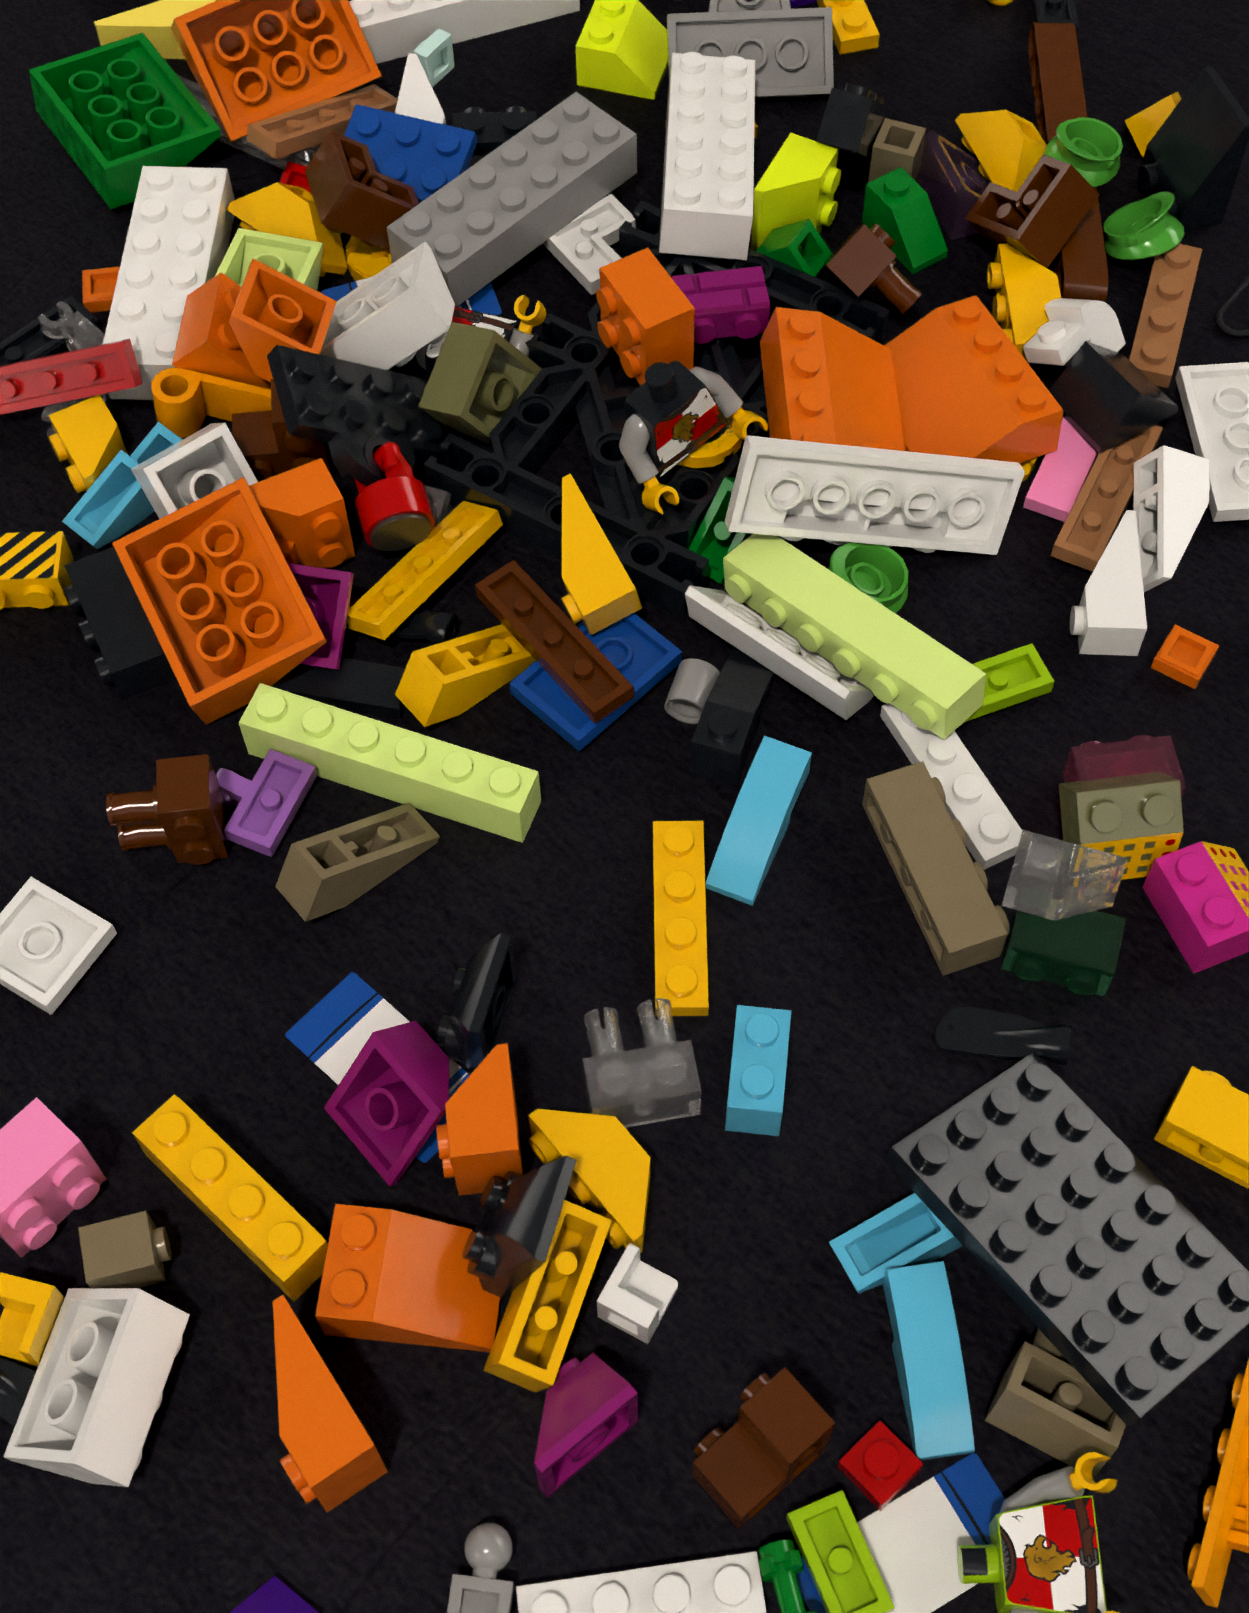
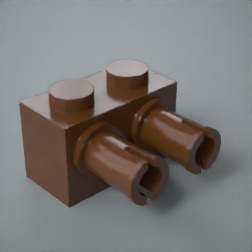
(868, 262)
(180, 812)

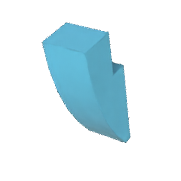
(116, 498)
(758, 820)
(892, 1239)
(929, 1360)

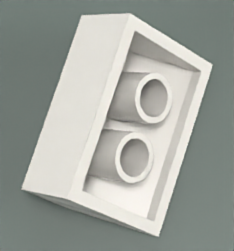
(392, 313)
(98, 1385)

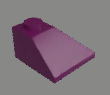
(329, 600)
(392, 1097)
(581, 1419)

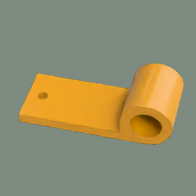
(186, 397)

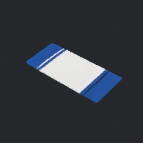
(340, 1027)
(920, 1534)

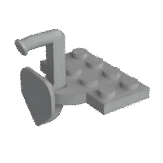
(787, 44)

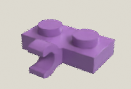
(266, 802)

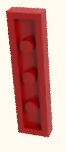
(68, 376)

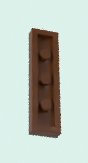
(554, 641)

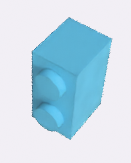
(758, 1070)

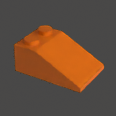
(403, 1282)
(325, 1439)

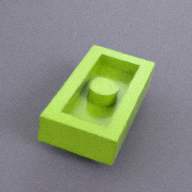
(1013, 679)
(838, 1557)

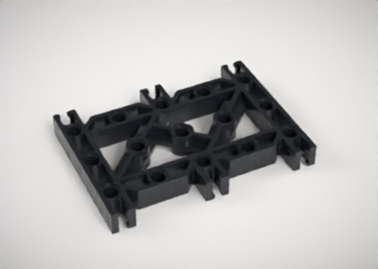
(580, 389)

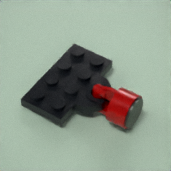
(371, 433)

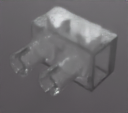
(643, 1082)

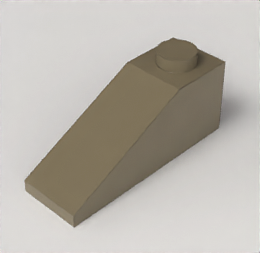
(350, 860)

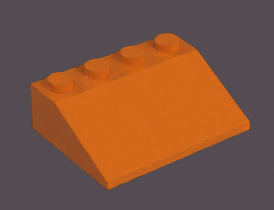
(272, 56)
(828, 383)
(970, 389)
(220, 599)

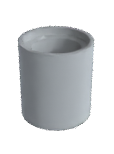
(690, 690)

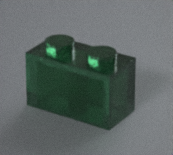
(1066, 951)

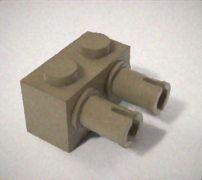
(1054, 1406)

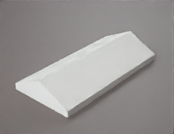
(776, 650)

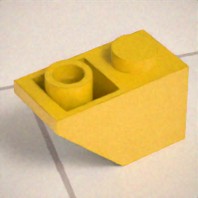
(87, 438)

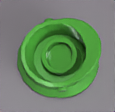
(1089, 147)
(1143, 229)
(874, 571)

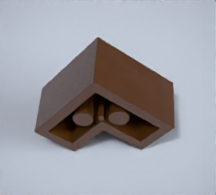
(352, 193)
(1039, 214)
(268, 445)
(766, 1450)

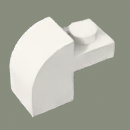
(1069, 327)

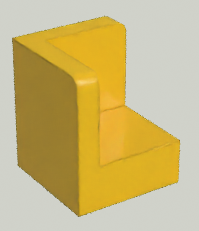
(1148, 121)
(26, 1318)

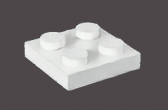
(48, 944)

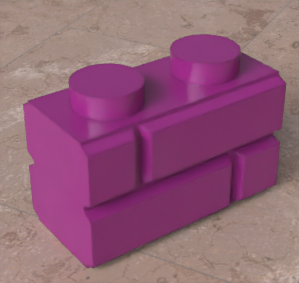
(727, 302)

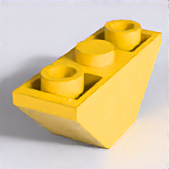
(1003, 144)
(290, 213)
(1021, 293)
(609, 1167)

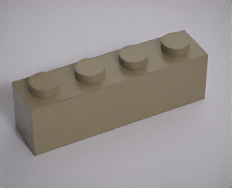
(935, 868)

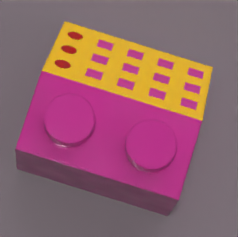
(1202, 902)

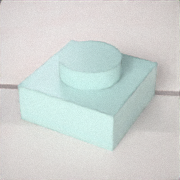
(436, 55)

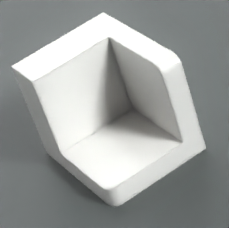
(636, 1296)

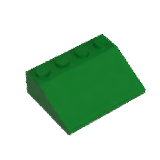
(120, 113)

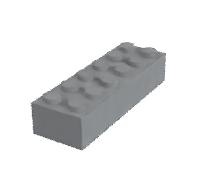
(519, 195)

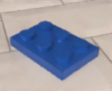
(412, 148)
(631, 647)

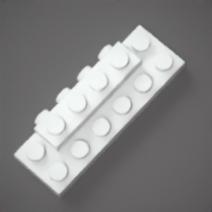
(872, 496)

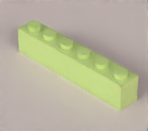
(854, 633)
(394, 762)

